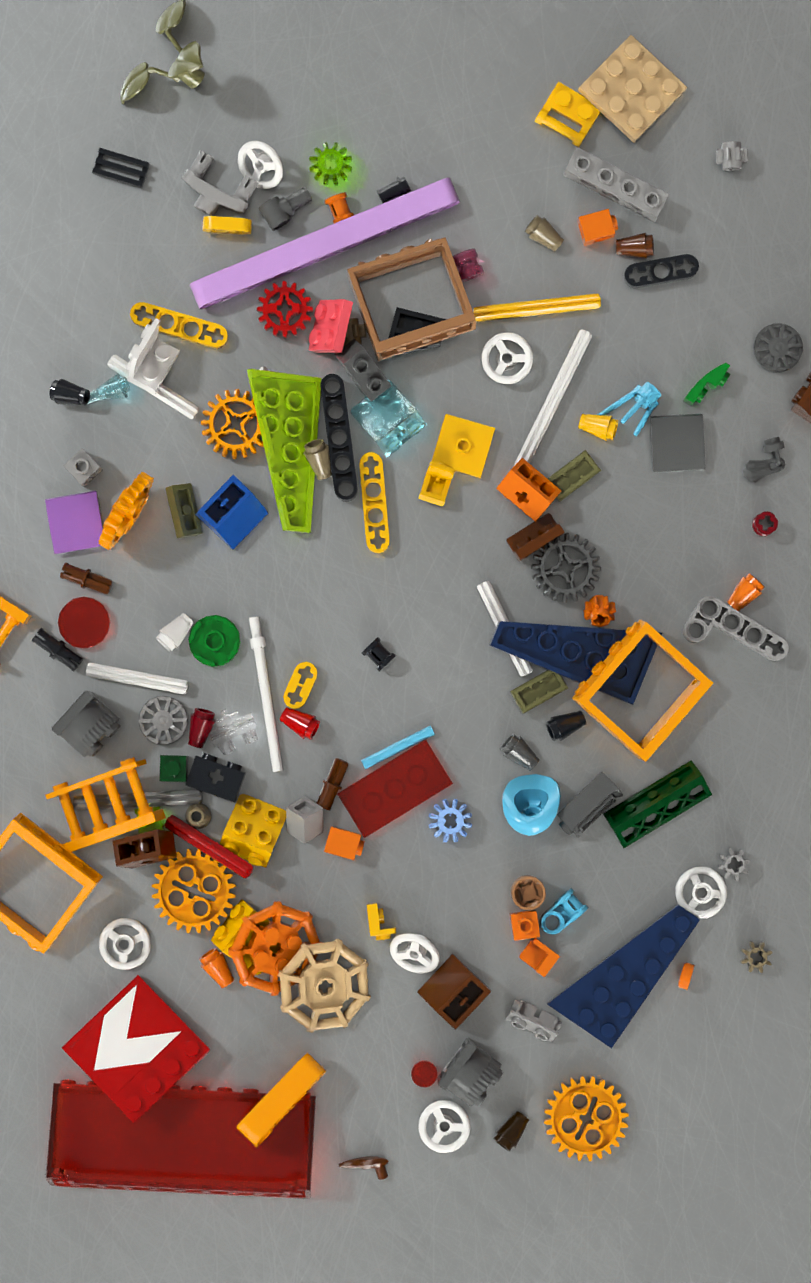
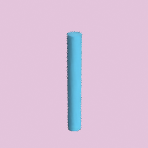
(397, 747)

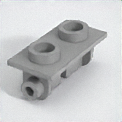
(543, 1027)

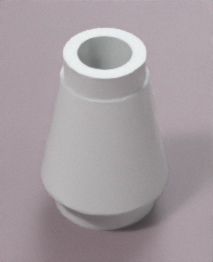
(174, 632)

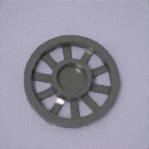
(778, 347)

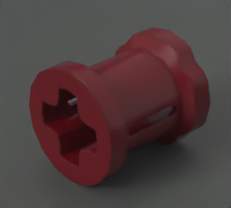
(757, 528)

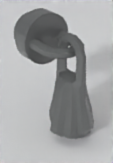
(758, 469)

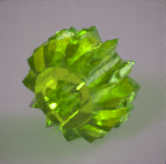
(340, 163)

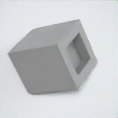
(304, 820)

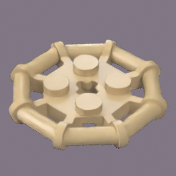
(314, 975)

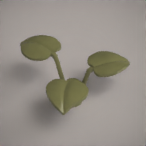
(184, 68)

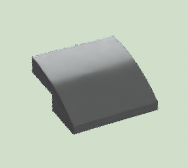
(677, 442)

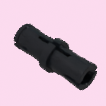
(57, 649)

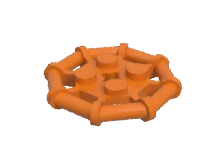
(263, 938)

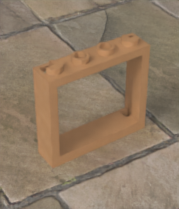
(426, 335)

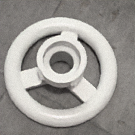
(263, 161)
(526, 358)
(721, 894)
(109, 932)
(415, 950)
(463, 1127)

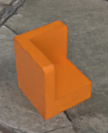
(539, 956)

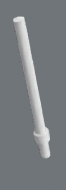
(258, 643)

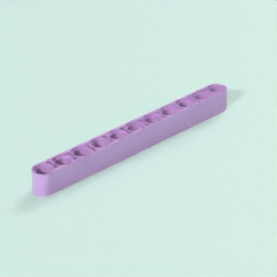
(324, 243)

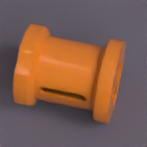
(339, 207)

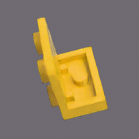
(253, 830)
(227, 932)

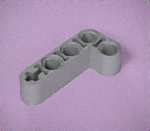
(739, 633)

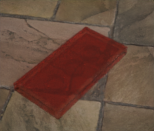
(395, 788)

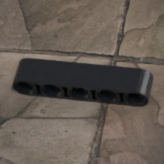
(342, 425)

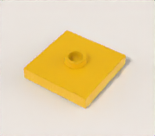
(463, 445)

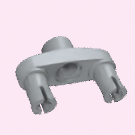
(211, 197)

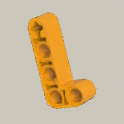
(281, 1099)

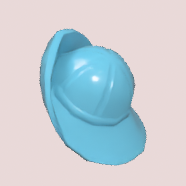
(531, 803)

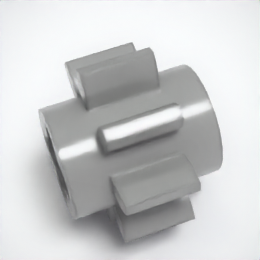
(731, 156)
(740, 868)

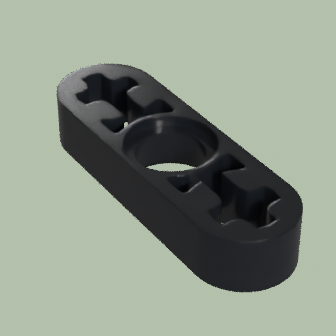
(681, 274)

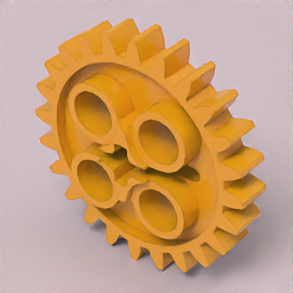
(126, 510)
(184, 913)
(608, 1127)

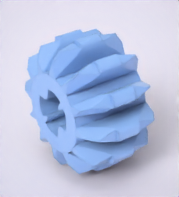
(441, 820)

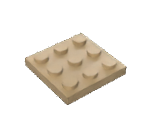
(632, 88)

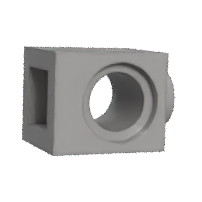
(83, 467)

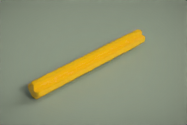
(537, 307)

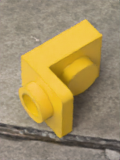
(375, 918)

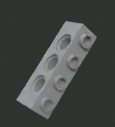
(615, 184)

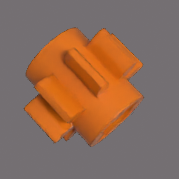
(599, 610)

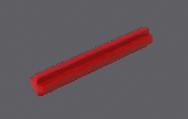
(209, 846)

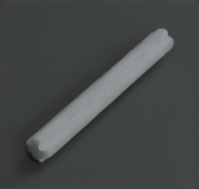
(153, 799)

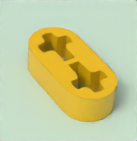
(227, 225)
(306, 687)

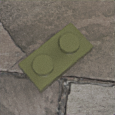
(183, 510)

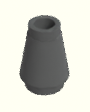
(519, 752)

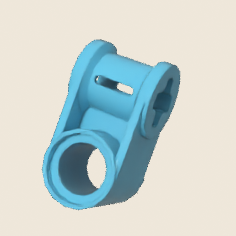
(563, 912)

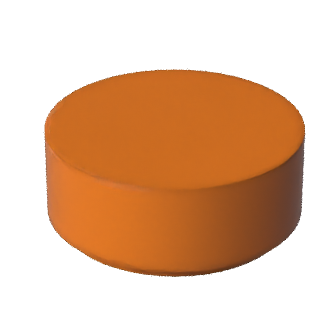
(686, 975)

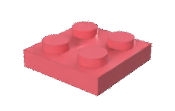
(330, 326)

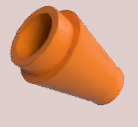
(745, 592)
(216, 967)

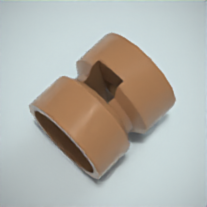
(528, 892)

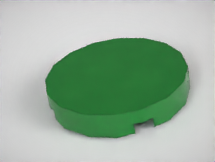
(214, 640)

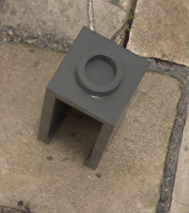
(588, 805)

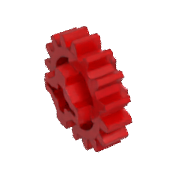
(272, 309)

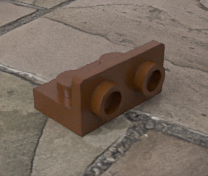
(534, 536)

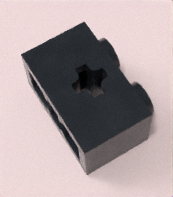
(200, 777)

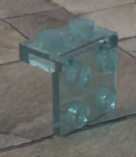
(389, 419)

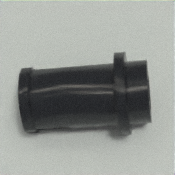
(394, 190)

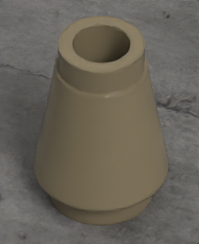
(543, 233)
(318, 457)
(205, 816)

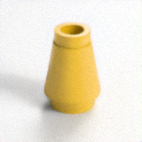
(599, 425)

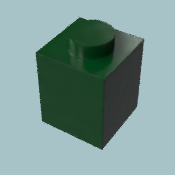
(173, 768)

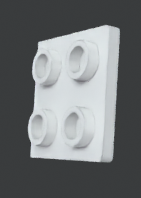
(150, 359)

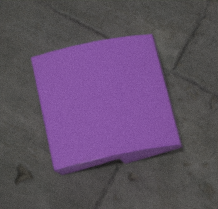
(74, 521)

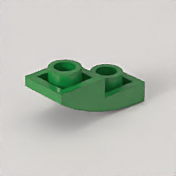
(712, 379)

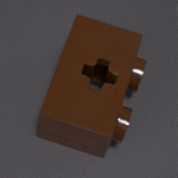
(144, 849)

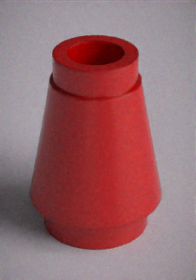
(300, 722)

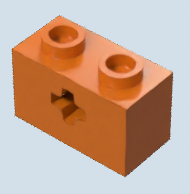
(528, 489)

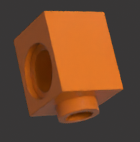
(597, 226)
(344, 843)
(524, 925)

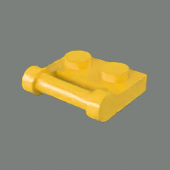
(571, 106)

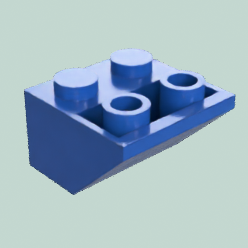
(232, 512)

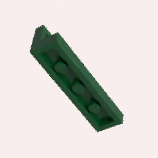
(655, 800)

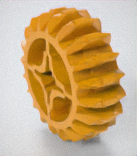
(225, 430)

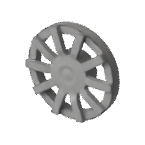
(163, 720)

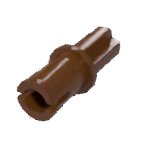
(86, 578)
(332, 784)

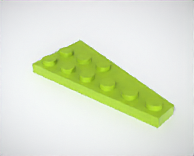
(288, 420)

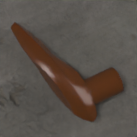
(368, 1163)

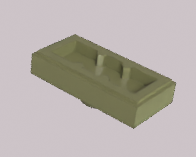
(574, 474)
(538, 690)

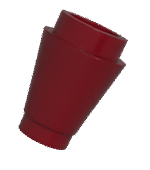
(200, 727)

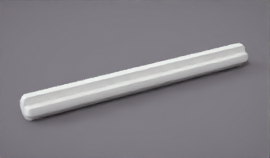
(555, 396)

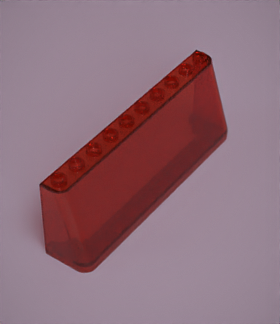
(178, 1145)

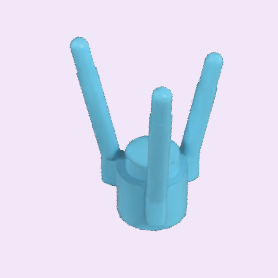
(645, 397)

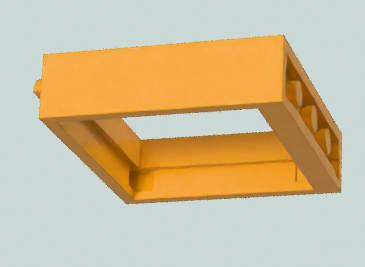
(671, 717)
(62, 858)

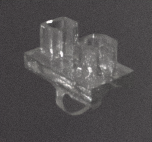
(231, 727)

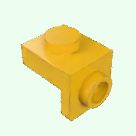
(436, 483)

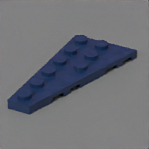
(575, 652)
(618, 986)

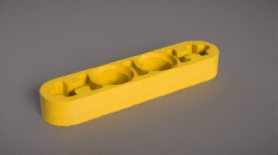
(180, 321)
(374, 502)

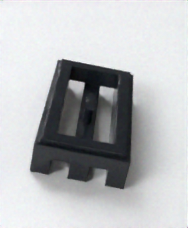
(100, 161)

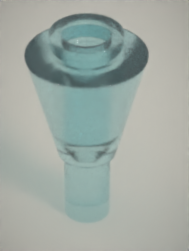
(112, 389)

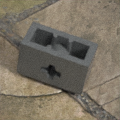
(363, 370)

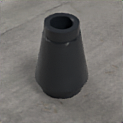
(68, 393)
(564, 725)

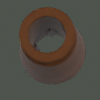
(636, 246)

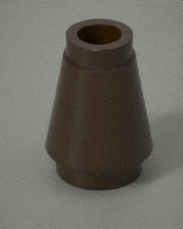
(511, 1131)

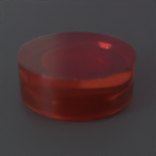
(424, 1073)

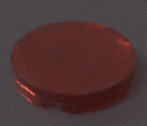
(84, 622)

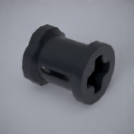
(378, 654)

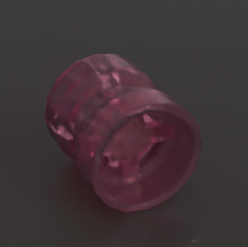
(468, 265)

